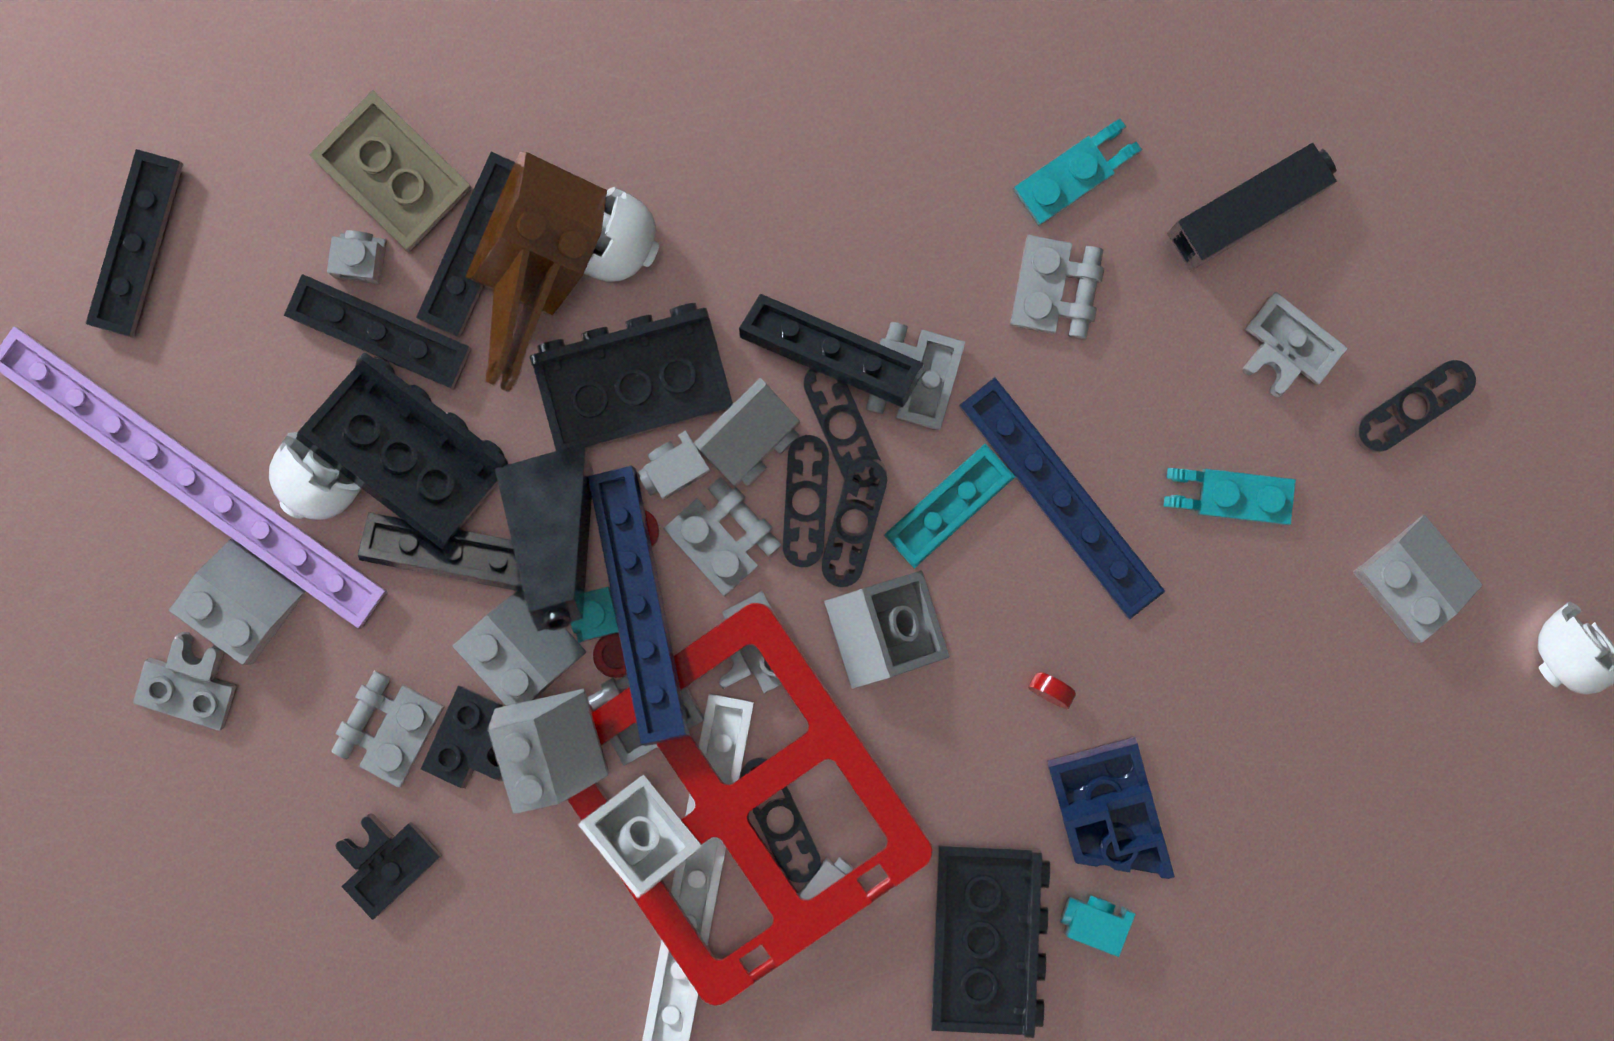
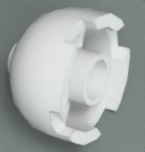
(625, 238)
(308, 483)
(1575, 652)

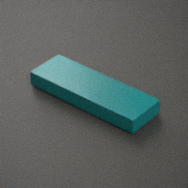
(949, 506)

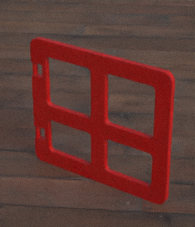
(725, 808)

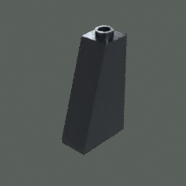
(1252, 205)
(549, 529)

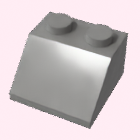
(749, 434)
(1419, 580)
(237, 602)
(886, 629)
(515, 656)
(547, 749)

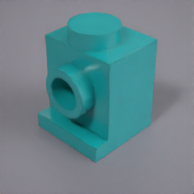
(598, 616)
(1096, 924)

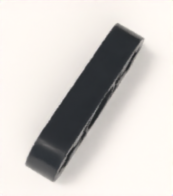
(1436, 378)
(818, 399)
(818, 468)
(857, 556)
(805, 846)

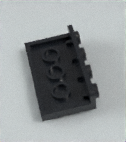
(631, 378)
(403, 449)
(989, 940)

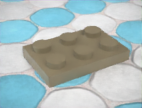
(390, 171)

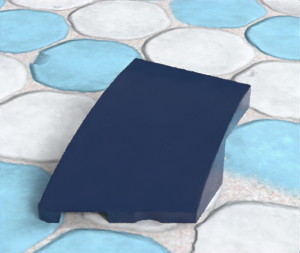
(1110, 809)

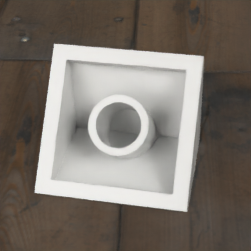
(640, 836)

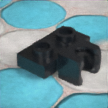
(464, 740)
(385, 864)

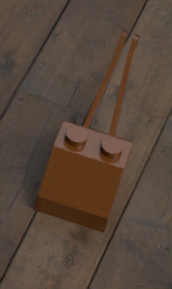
(533, 254)

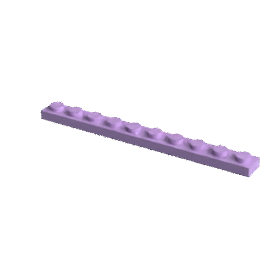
(188, 478)

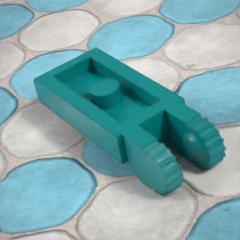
(1073, 174)
(1236, 495)

